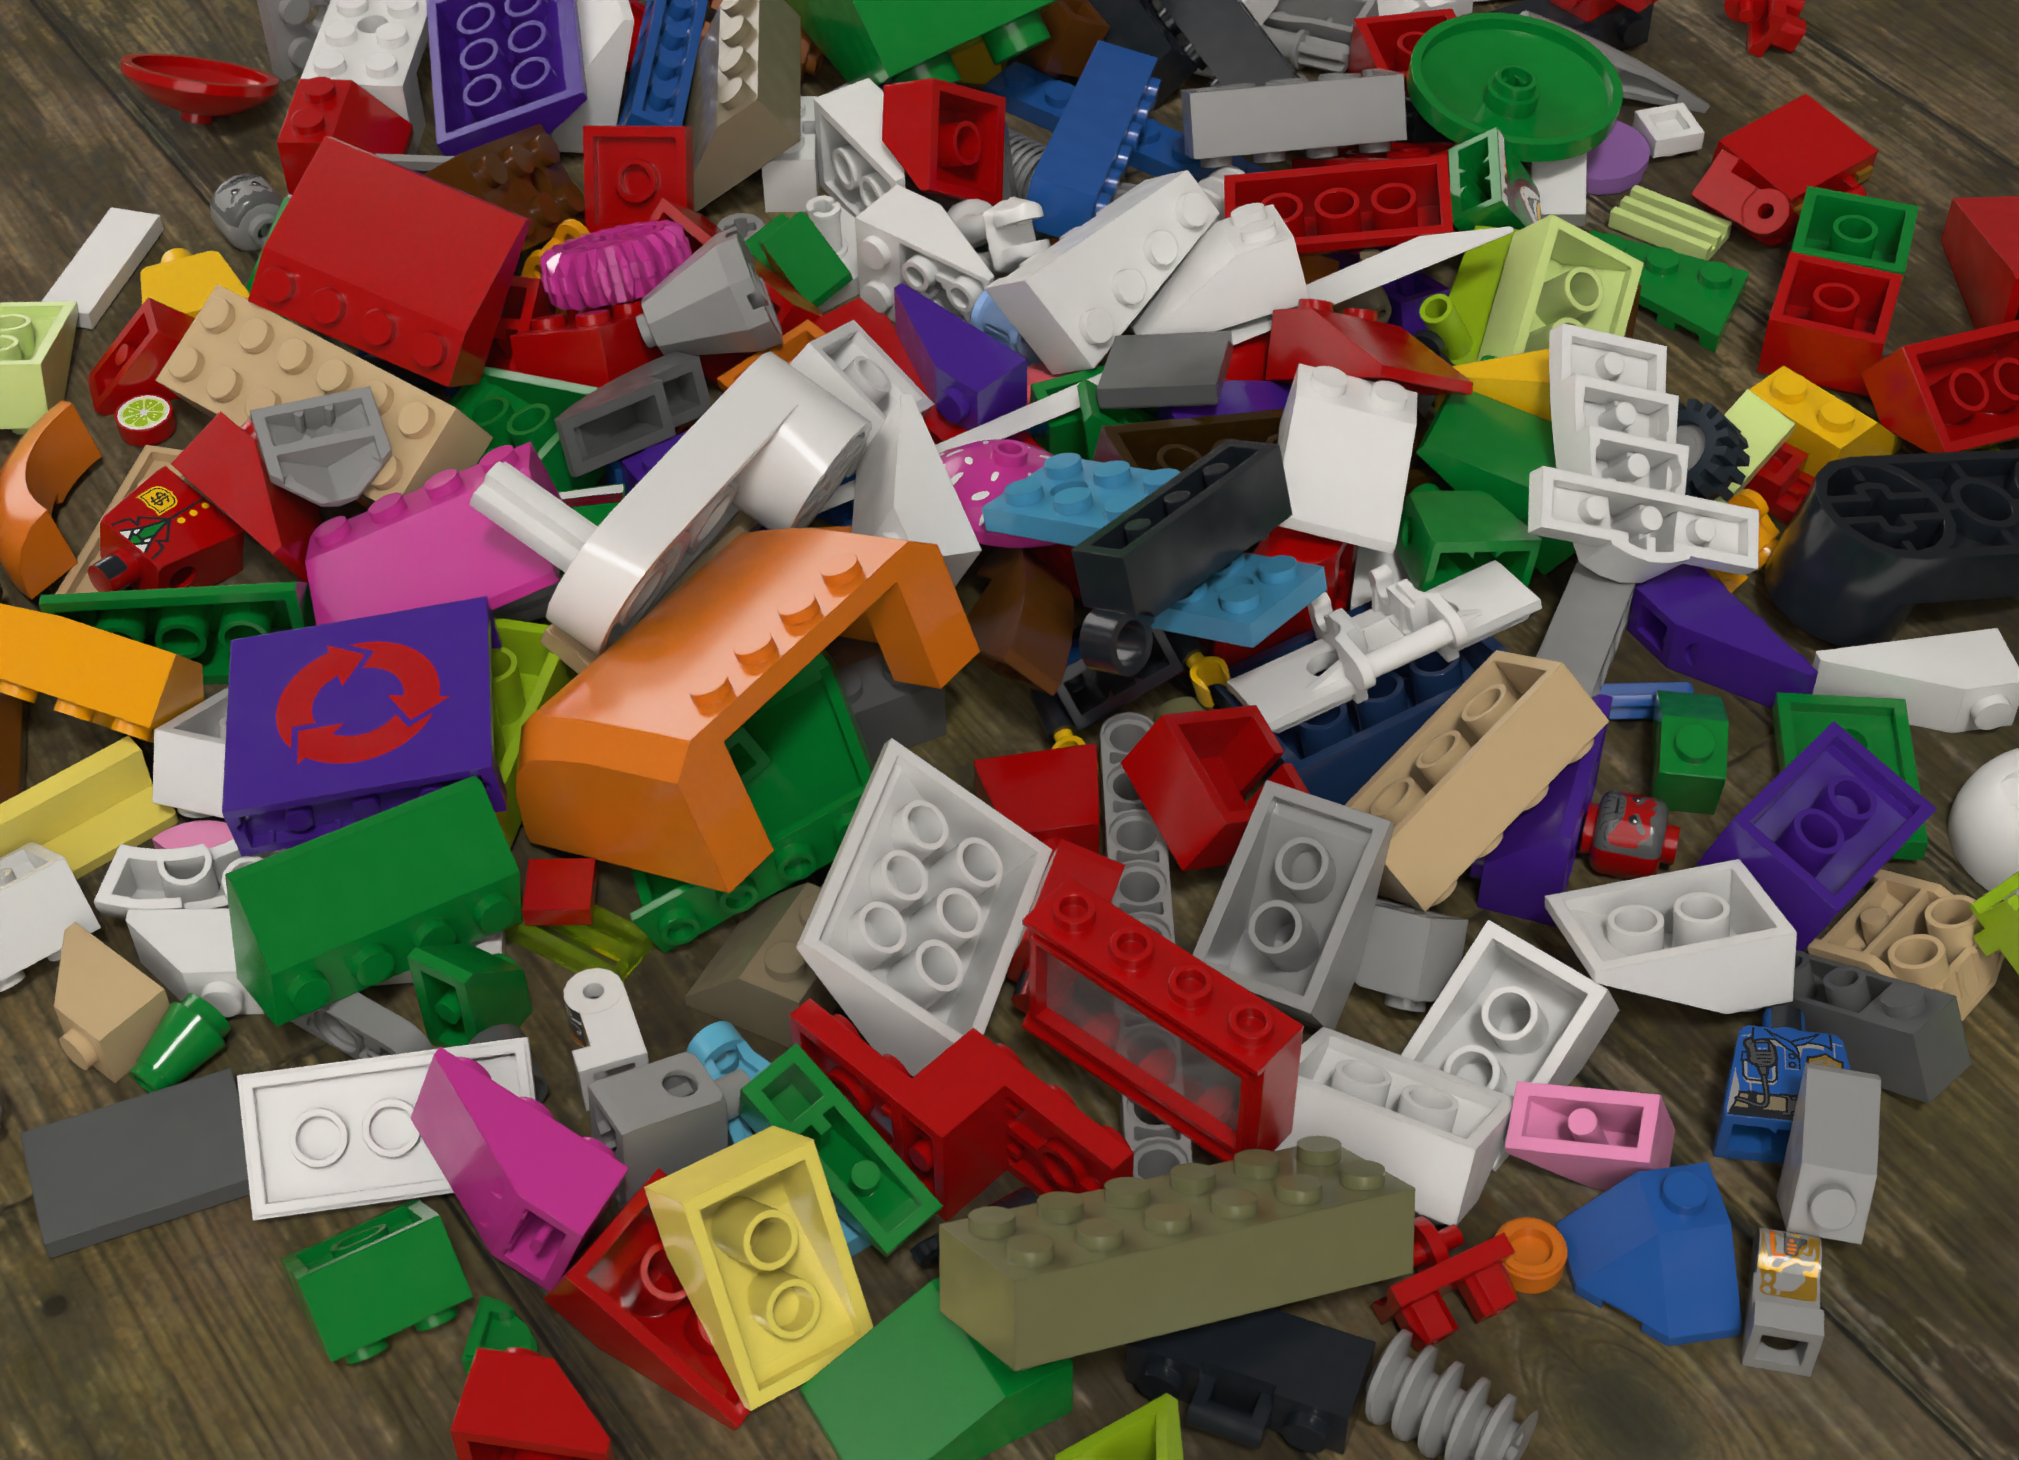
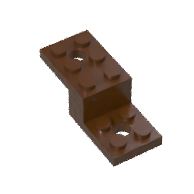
(520, 176)

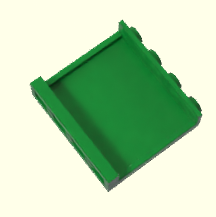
(799, 798)

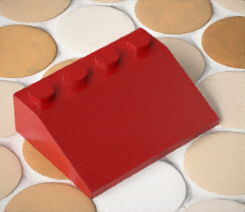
(391, 263)

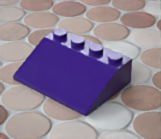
(502, 68)

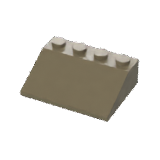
(744, 94)

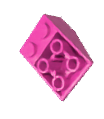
(514, 1168)

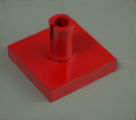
(632, 170)

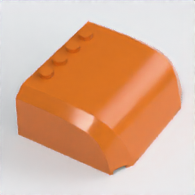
(634, 746)

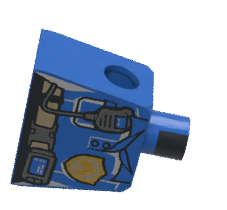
(1766, 1084)

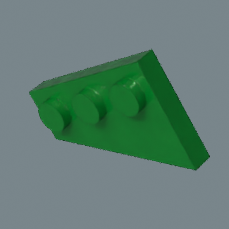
(1685, 289)

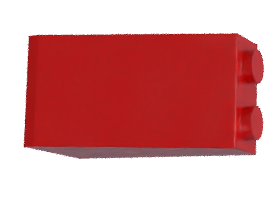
(1984, 256)

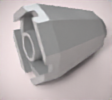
(711, 303)

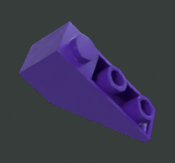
(1714, 638)

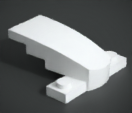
(1621, 469)

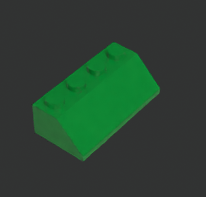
(191, 619)
(366, 895)

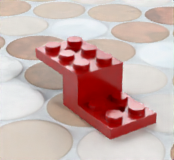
(965, 1114)

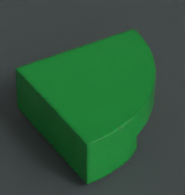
(496, 1329)

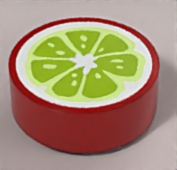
(145, 420)

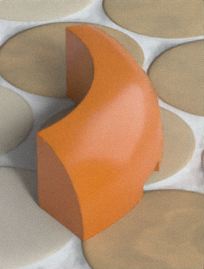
(31, 483)

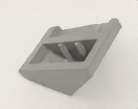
(323, 445)

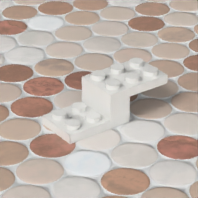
(378, 49)

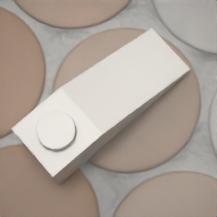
(1946, 679)

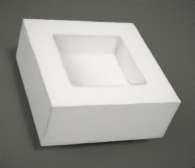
(1669, 129)

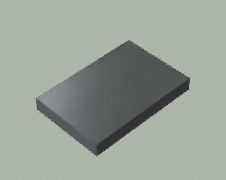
(137, 1162)

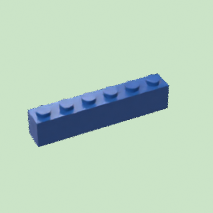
(1094, 138)

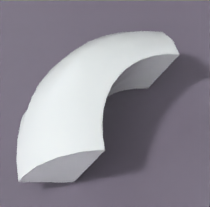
(170, 878)

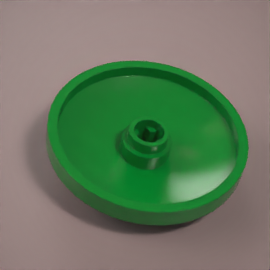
(1519, 74)

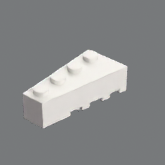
(1103, 272)

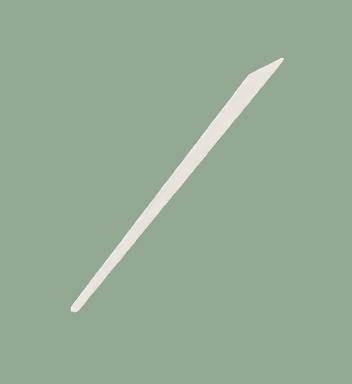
(1336, 287)

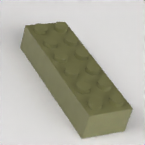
(1173, 1250)

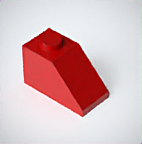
(138, 357)

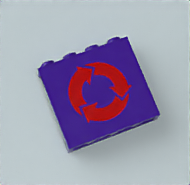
(357, 720)

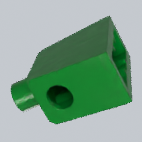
(1460, 531)

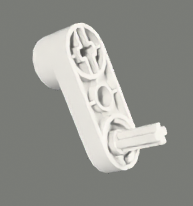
(763, 449)

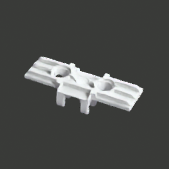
(1391, 634)

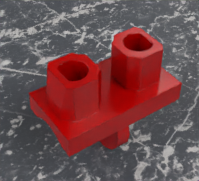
(1769, 23)
(1475, 1272)

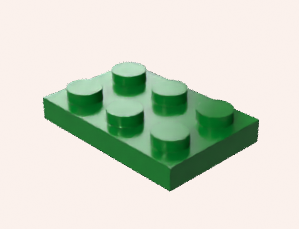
(1874, 722)

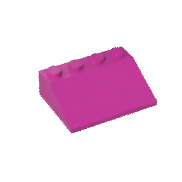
(426, 548)

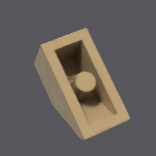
(104, 1005)

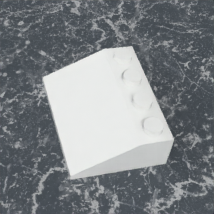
(921, 909)

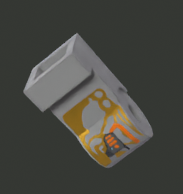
(1783, 1301)

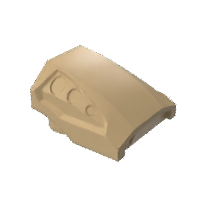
(1916, 936)

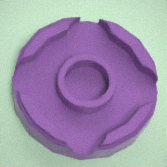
(1617, 161)

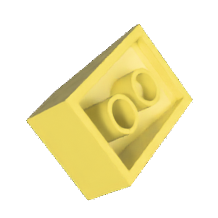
(763, 1261)

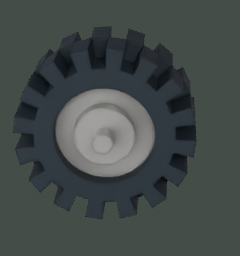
(1713, 450)

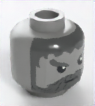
(245, 210)

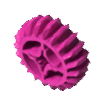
(613, 264)

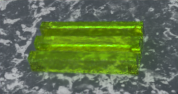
(607, 935)

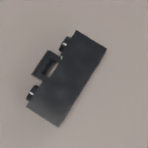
(1259, 1374)

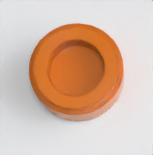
(1538, 1254)

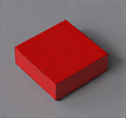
(560, 892)

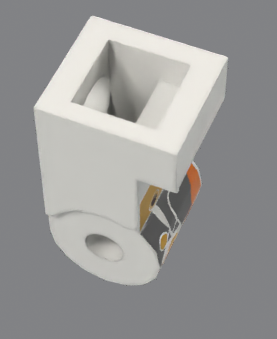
(602, 1025)

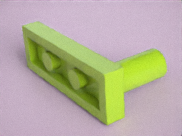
(1466, 311)

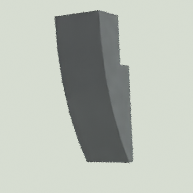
(633, 412)

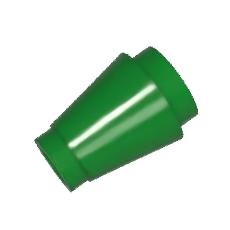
(180, 1043)

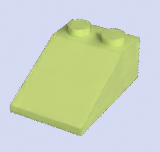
(34, 359)

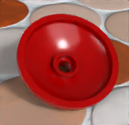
(198, 84)

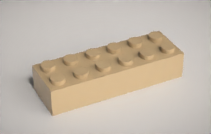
(252, 359)

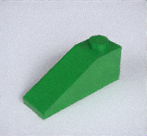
(863, 1173)

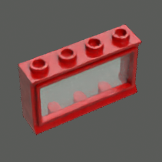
(1160, 1024)

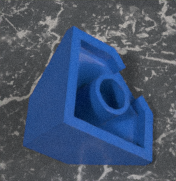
(1659, 1254)

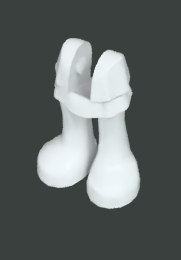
(1004, 227)

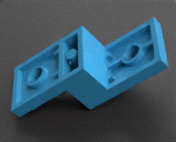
(1079, 496)

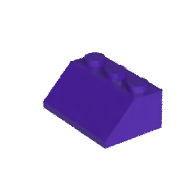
(1542, 841)

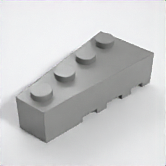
(1294, 116)

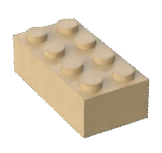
(1476, 771)

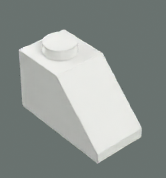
(192, 955)

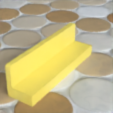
(88, 809)

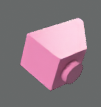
(1589, 1132)

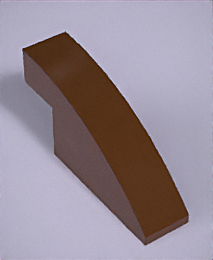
(1023, 619)

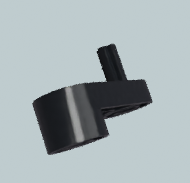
(1897, 535)

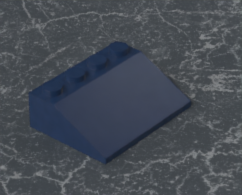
(1352, 741)

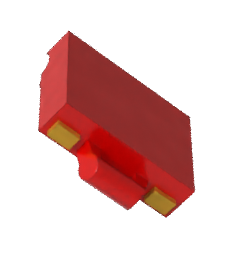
(1801, 148)

